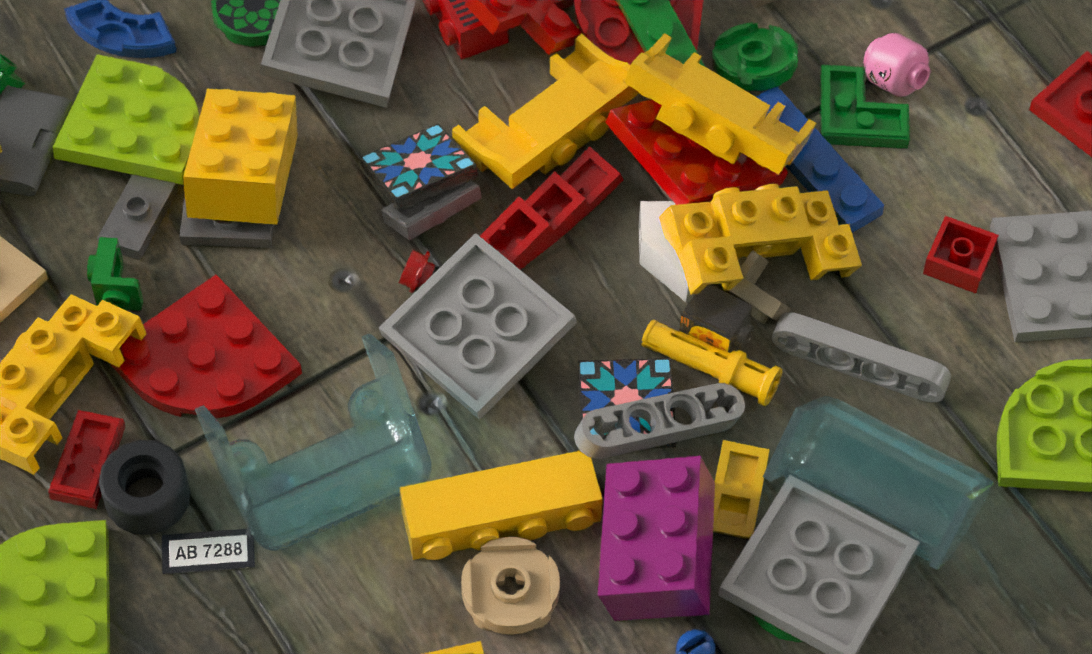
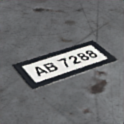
(207, 551)

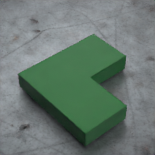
(851, 120)

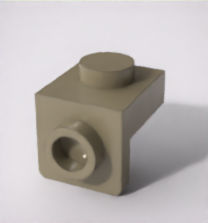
(762, 303)

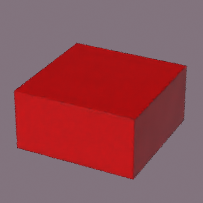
(960, 254)

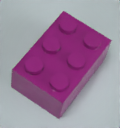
(657, 539)

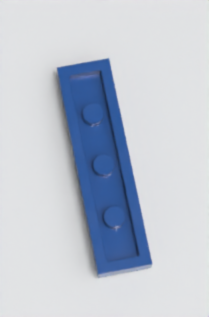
(823, 169)

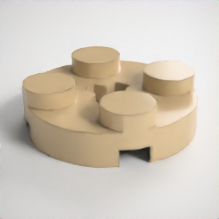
(517, 612)

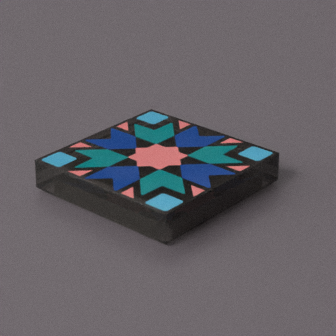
(419, 167)
(623, 381)

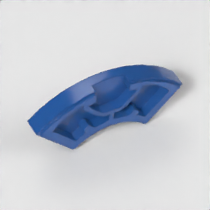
(120, 31)

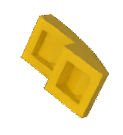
(738, 488)

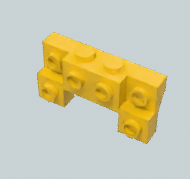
(715, 110)
(555, 121)
(766, 221)
(47, 368)

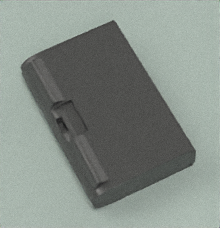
(27, 137)

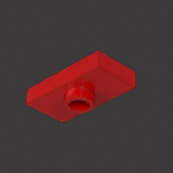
(85, 452)

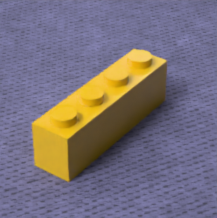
(500, 503)

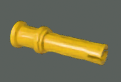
(728, 367)

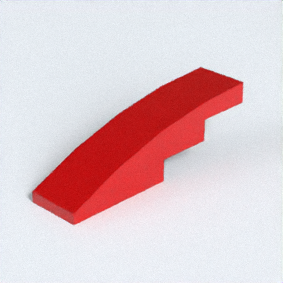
(552, 209)

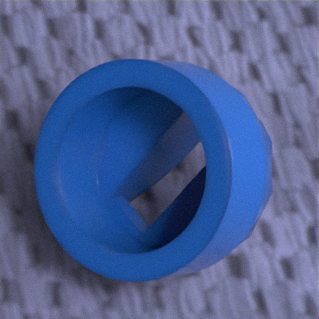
(692, 637)

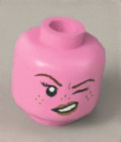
(897, 64)

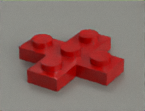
(539, 18)

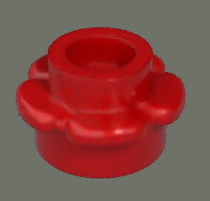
(416, 270)

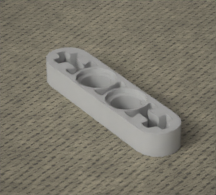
(861, 357)
(658, 415)

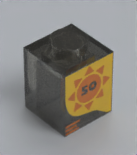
(718, 319)

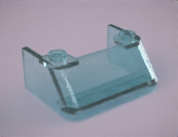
(882, 473)
(335, 476)

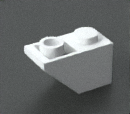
(656, 251)

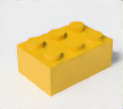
(241, 156)

